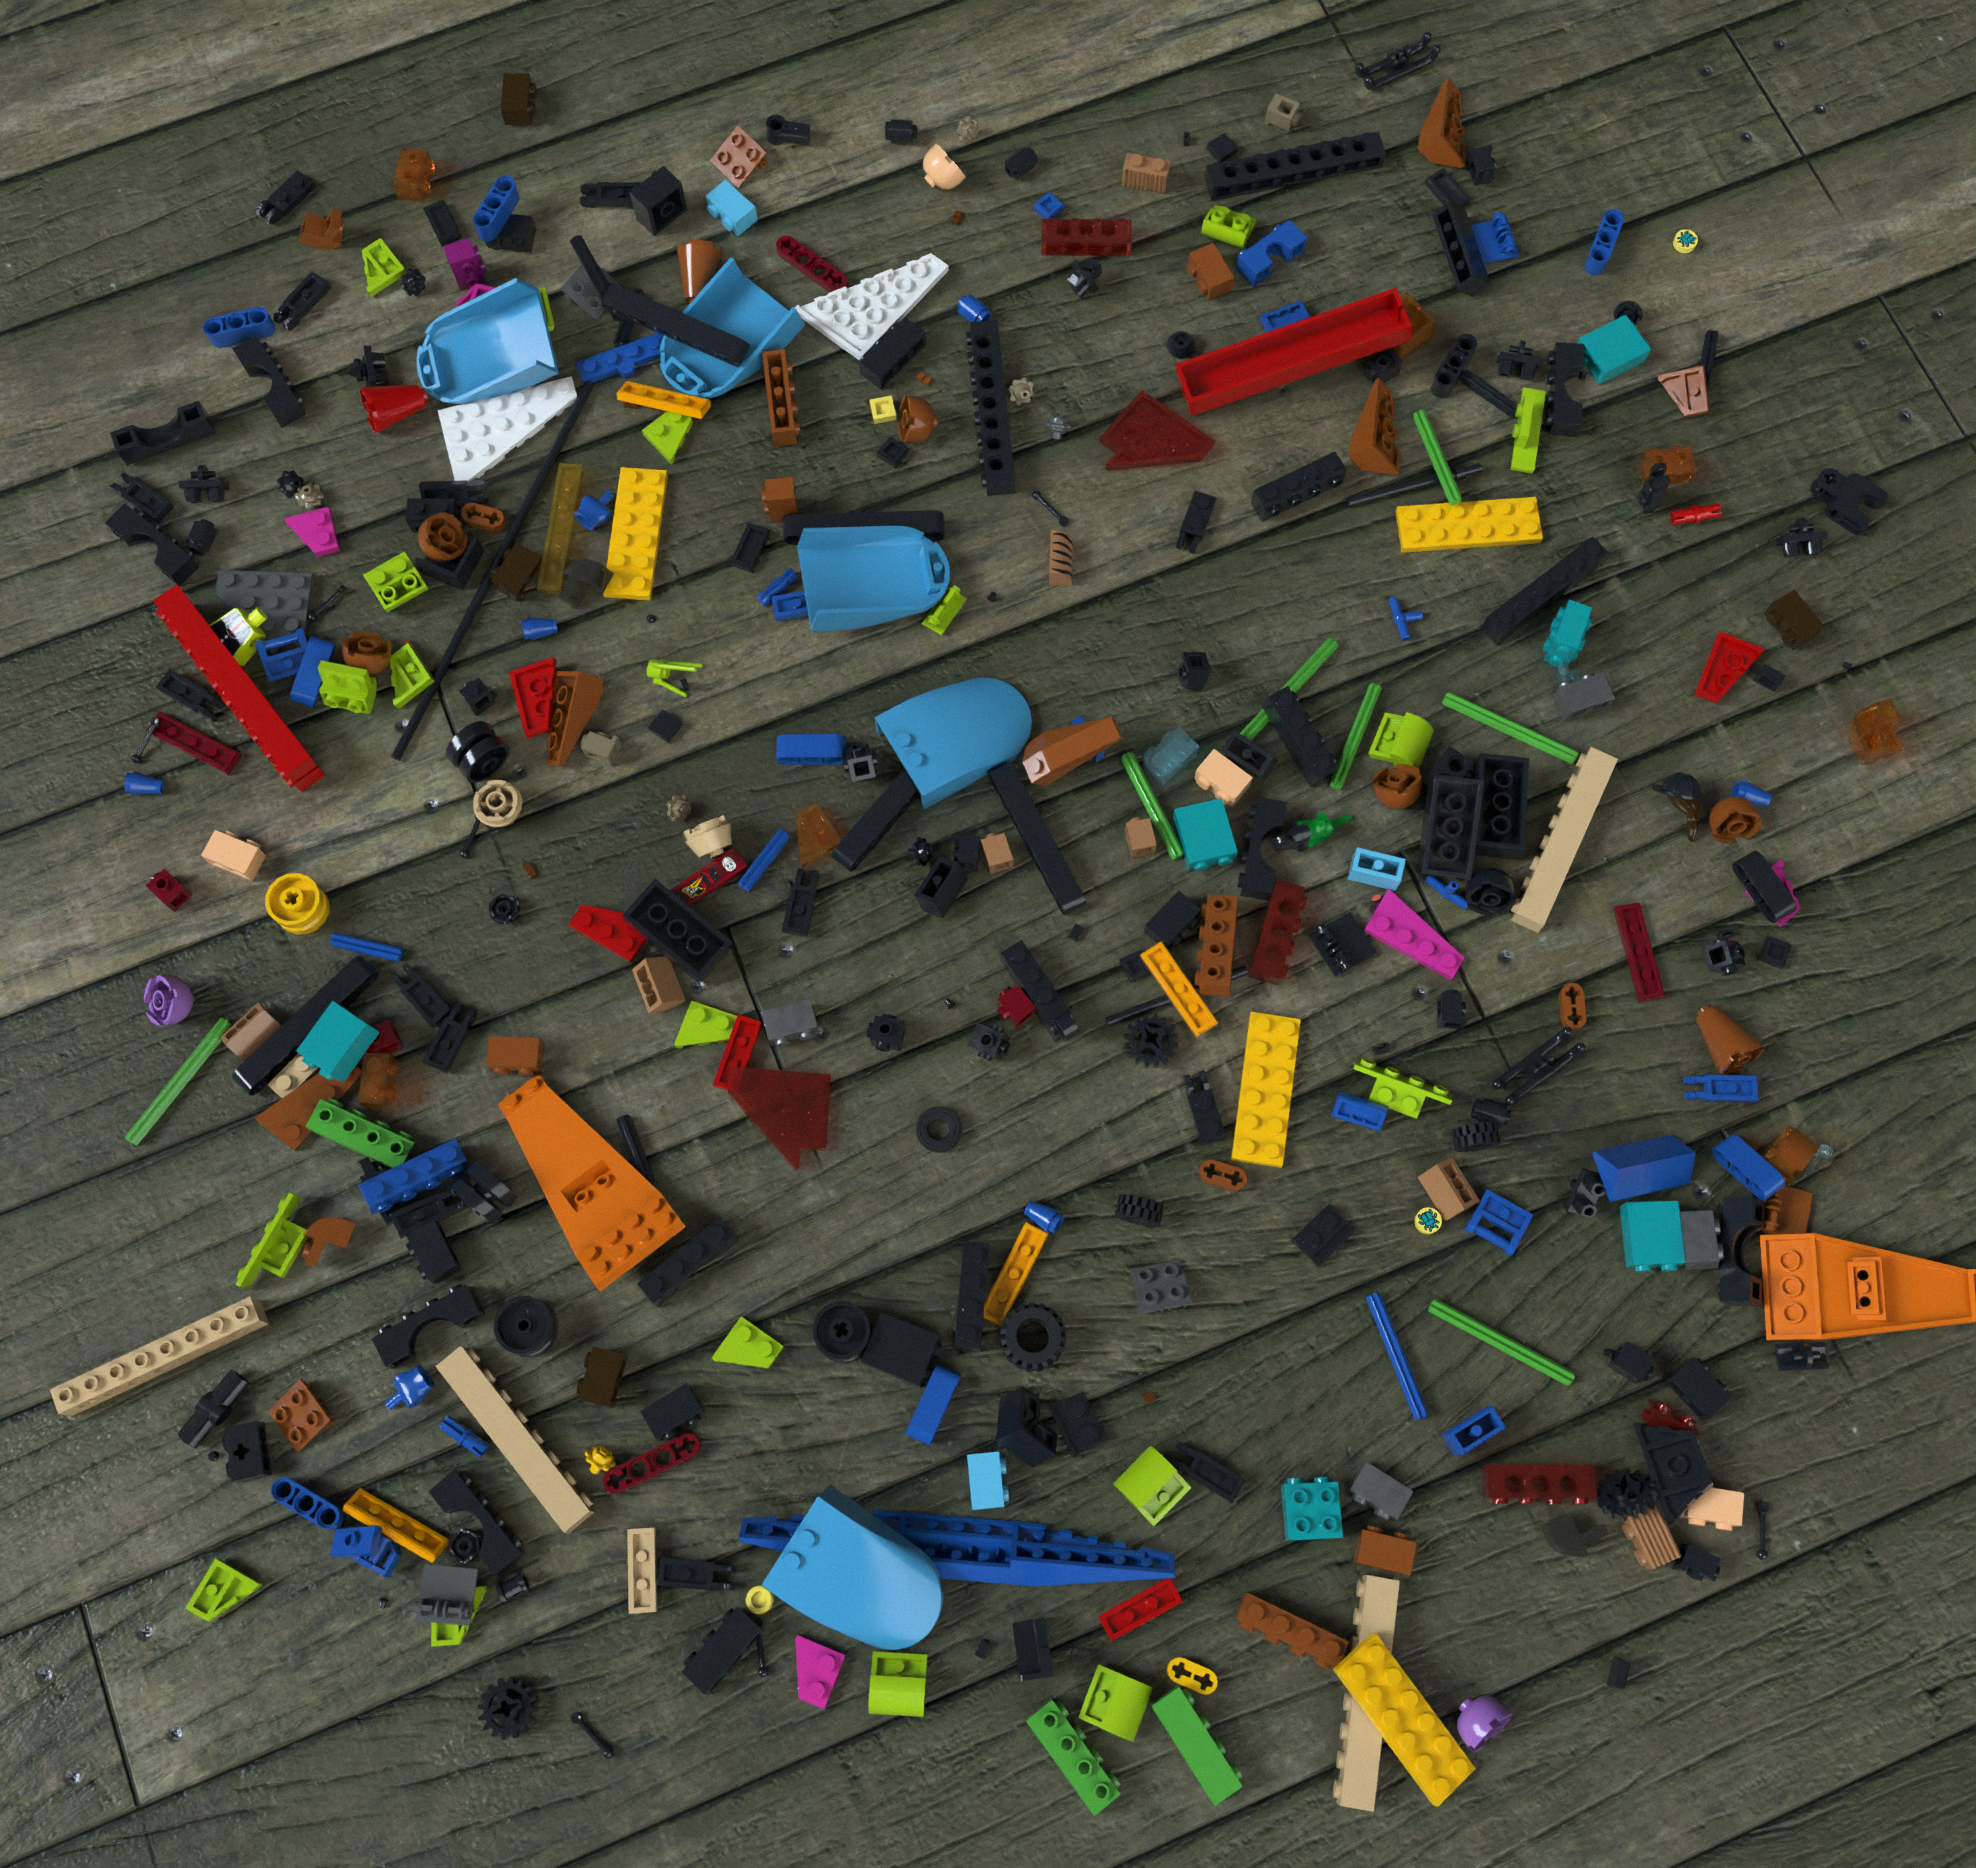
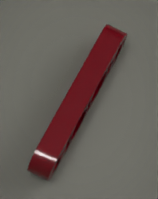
(813, 264)
(651, 1461)

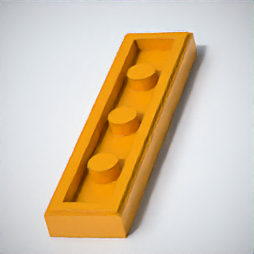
(664, 399)
(1179, 989)
(1014, 1273)
(396, 1525)

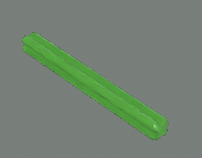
(1437, 457)
(1355, 736)
(1152, 805)

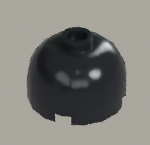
(1490, 891)

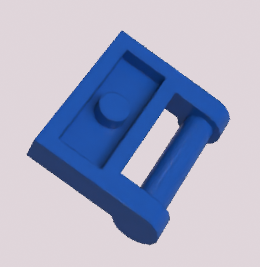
(286, 663)
(1502, 1214)

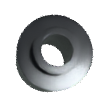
(900, 131)
(1020, 162)
(201, 537)
(1490, 1110)

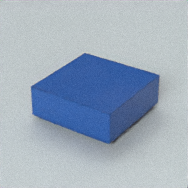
(1049, 206)

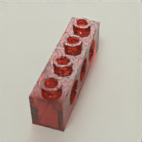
(1095, 244)
(1262, 966)
(1580, 1476)

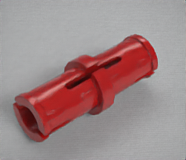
(1695, 514)

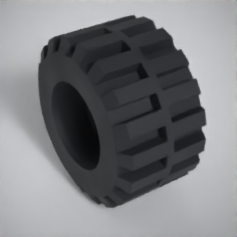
(1037, 1314)

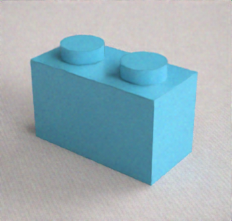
(731, 208)
(1376, 869)
(986, 1481)

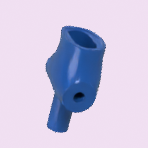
(594, 511)
(411, 1387)

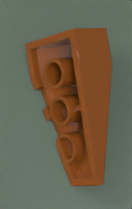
(1442, 130)
(1373, 439)
(574, 703)
(1066, 748)

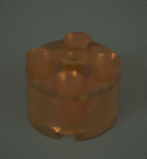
(1791, 1153)

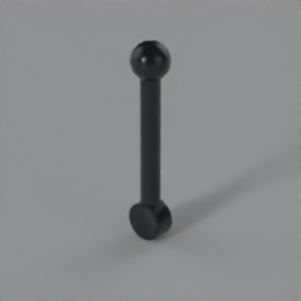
(1063, 521)
(312, 617)
(154, 722)
(464, 853)
(1762, 1507)
(763, 1671)
(577, 1718)

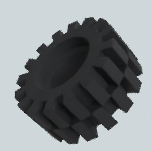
(1476, 1136)
(1139, 1210)

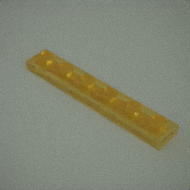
(560, 528)

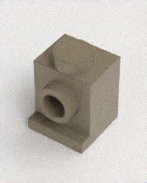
(1283, 112)
(600, 747)

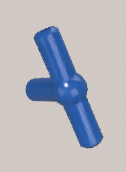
(1401, 618)
(1447, 891)

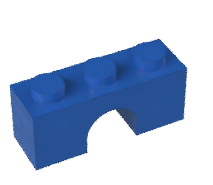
(1284, 241)

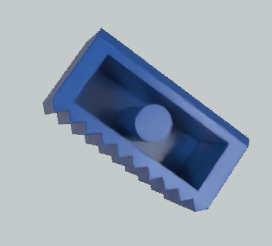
(1473, 1431)

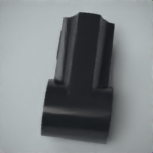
(784, 131)

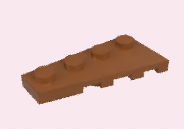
(291, 1114)

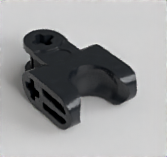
(1844, 494)

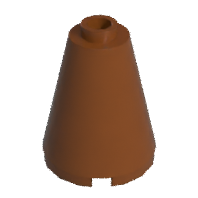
(698, 265)
(1727, 1040)

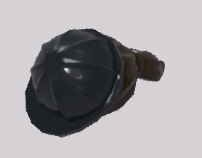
(1684, 794)

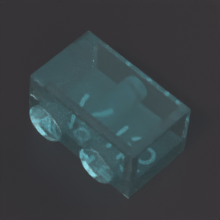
(1170, 755)

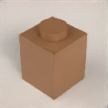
(1140, 837)
(996, 852)

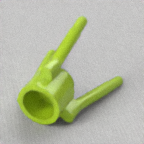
(661, 669)

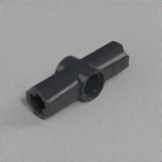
(213, 1409)

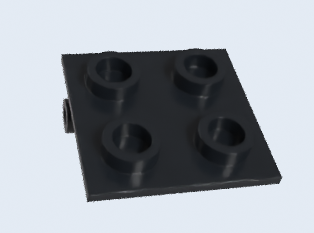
(1342, 944)

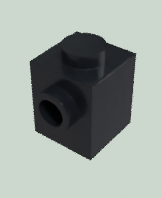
(1632, 1363)

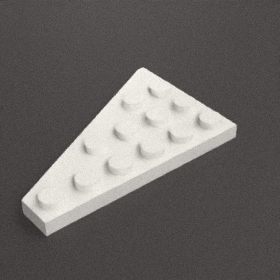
(867, 311)
(489, 428)

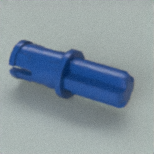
(464, 1436)

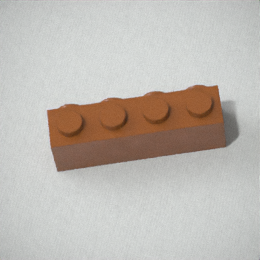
(779, 398)
(1218, 945)
(1291, 1630)

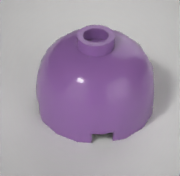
(168, 999)
(1481, 1720)

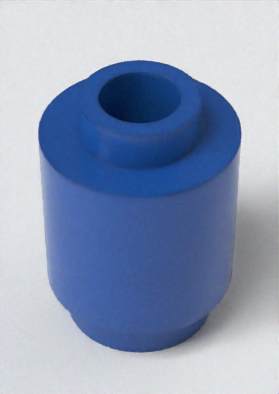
(973, 309)

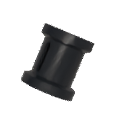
(513, 1587)

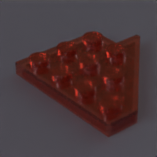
(1153, 436)
(785, 1107)

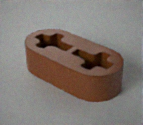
(484, 516)
(1578, 1006)
(1220, 1181)

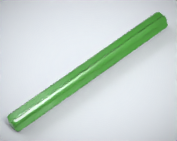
(1294, 684)
(1510, 727)
(178, 1082)
(1501, 1342)

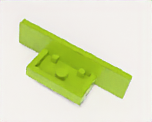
(1527, 430)
(1398, 1091)
(278, 1246)

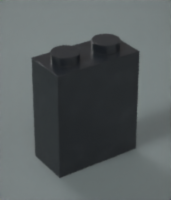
(901, 1350)

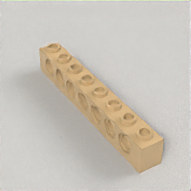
(159, 1356)

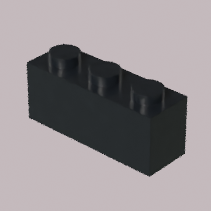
(892, 353)
(722, 1650)

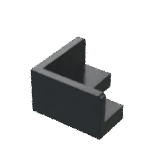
(456, 571)
(1022, 1431)
(1032, 1649)

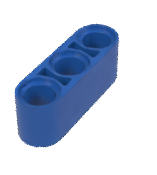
(496, 208)
(1604, 242)
(239, 327)
(308, 679)
(810, 749)
(1748, 1167)
(933, 1404)
(297, 1498)

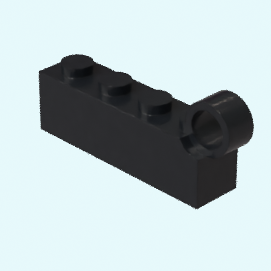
(1040, 991)

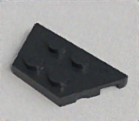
(1674, 1467)

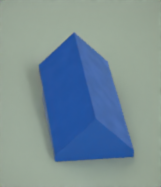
(1644, 1167)

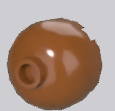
(916, 419)
(442, 537)
(367, 651)
(1398, 786)
(1734, 819)

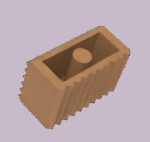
(1145, 172)
(1651, 1538)

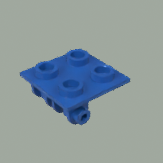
(1495, 239)

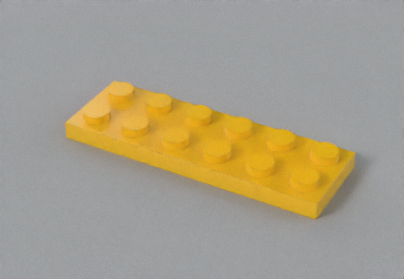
(1469, 524)
(636, 533)
(1266, 1089)
(1404, 1719)

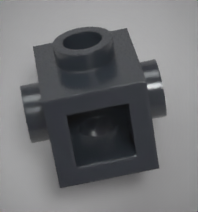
(860, 762)
(1724, 956)
(890, 1040)
(989, 1041)

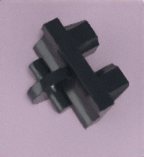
(1083, 278)
(1527, 363)
(366, 368)
(193, 488)
(1791, 542)
(1585, 1193)
(1801, 1356)

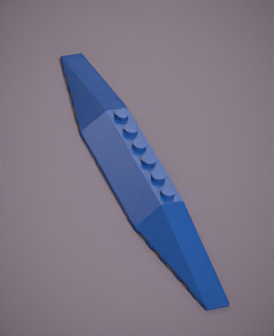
(996, 1549)

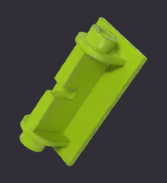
(945, 610)

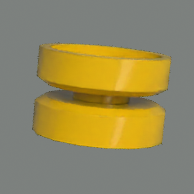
(297, 903)

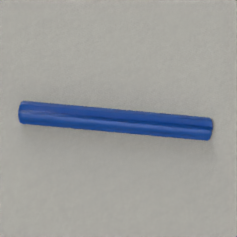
(1397, 1356)

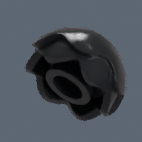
(1631, 307)
(1178, 350)
(499, 903)
(457, 1543)

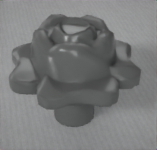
(1058, 425)

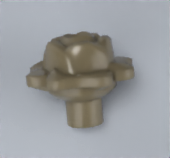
(968, 130)
(1021, 391)
(309, 495)
(679, 807)

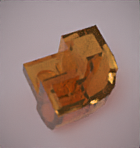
(1873, 732)

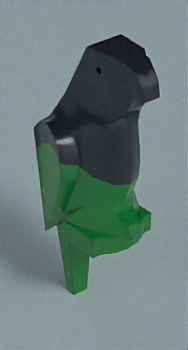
(1308, 833)

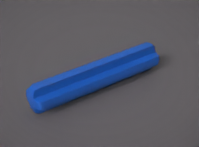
(764, 860)
(366, 947)

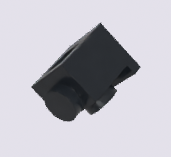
(1481, 165)
(1383, 366)
(1194, 670)
(474, 692)
(967, 852)
(1451, 1010)
(1697, 1562)

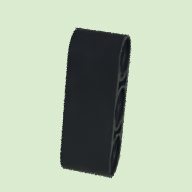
(1458, 357)
(1764, 886)

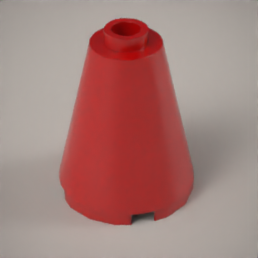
(391, 404)

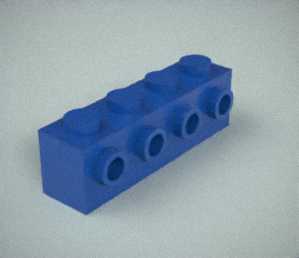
(413, 1177)

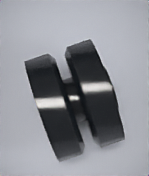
(477, 751)
(484, 1192)
(513, 1317)
(837, 1317)

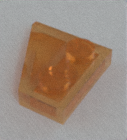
(815, 835)

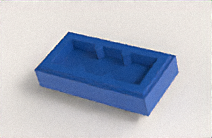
(1284, 316)
(1359, 1111)
(356, 1542)

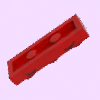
(738, 1048)
(1140, 1608)

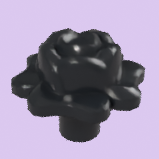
(413, 282)
(289, 483)
(921, 851)

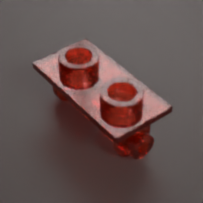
(1661, 1414)

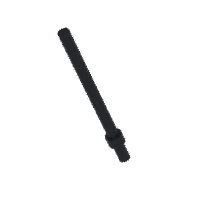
(1459, 473)
(1159, 1002)

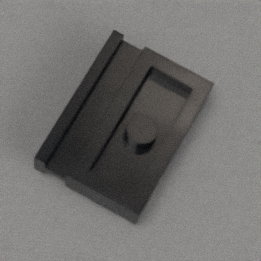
(1323, 1235)
(1078, 1424)

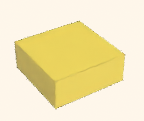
(882, 409)

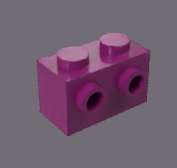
(465, 263)

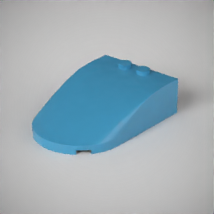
(740, 309)
(488, 346)
(869, 575)
(957, 734)
(858, 1575)

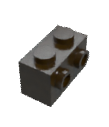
(517, 99)
(515, 571)
(1793, 619)
(601, 1377)

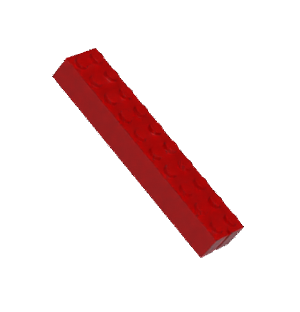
(1293, 352)
(237, 689)

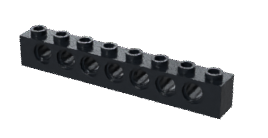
(1294, 166)
(996, 481)

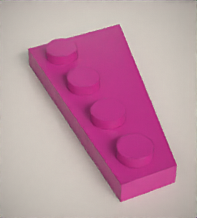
(1409, 934)

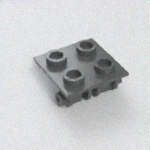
(582, 291)
(1160, 1287)
(446, 1595)

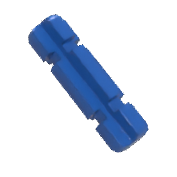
(777, 587)

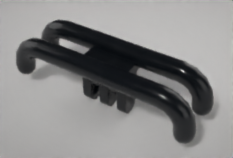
(1397, 64)
(1538, 1066)

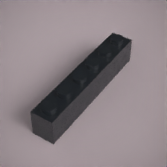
(1544, 590)

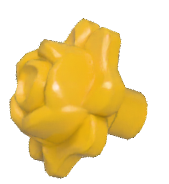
(600, 1458)

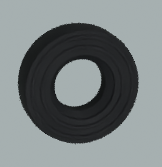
(946, 1143)

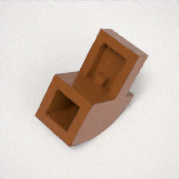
(322, 232)
(326, 1230)

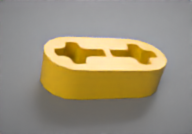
(1189, 1682)

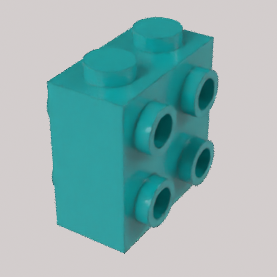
(1567, 634)
(1311, 1509)

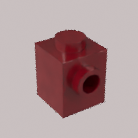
(168, 890)
(1015, 1006)
(387, 1040)

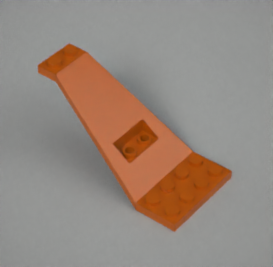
(597, 1195)
(1817, 1291)

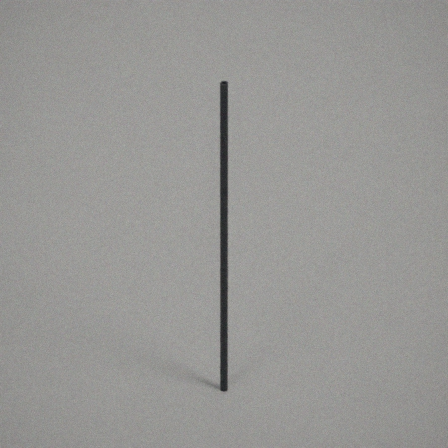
(486, 582)

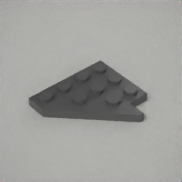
(281, 595)

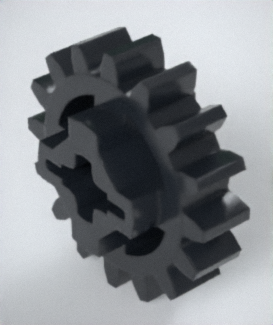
(1159, 1034)
(1626, 1494)
(506, 1697)

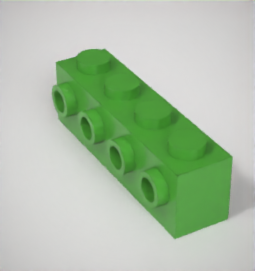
(360, 1135)
(1196, 1745)
(1073, 1757)

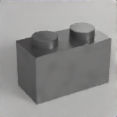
(1583, 696)
(790, 1023)
(1700, 1240)
(1379, 1491)

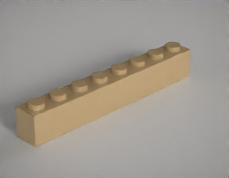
(1564, 839)
(515, 1439)
(1361, 1739)

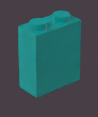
(1614, 349)
(1205, 835)
(337, 1042)
(1652, 1235)

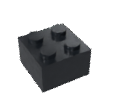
(658, 200)

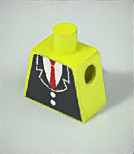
(239, 632)

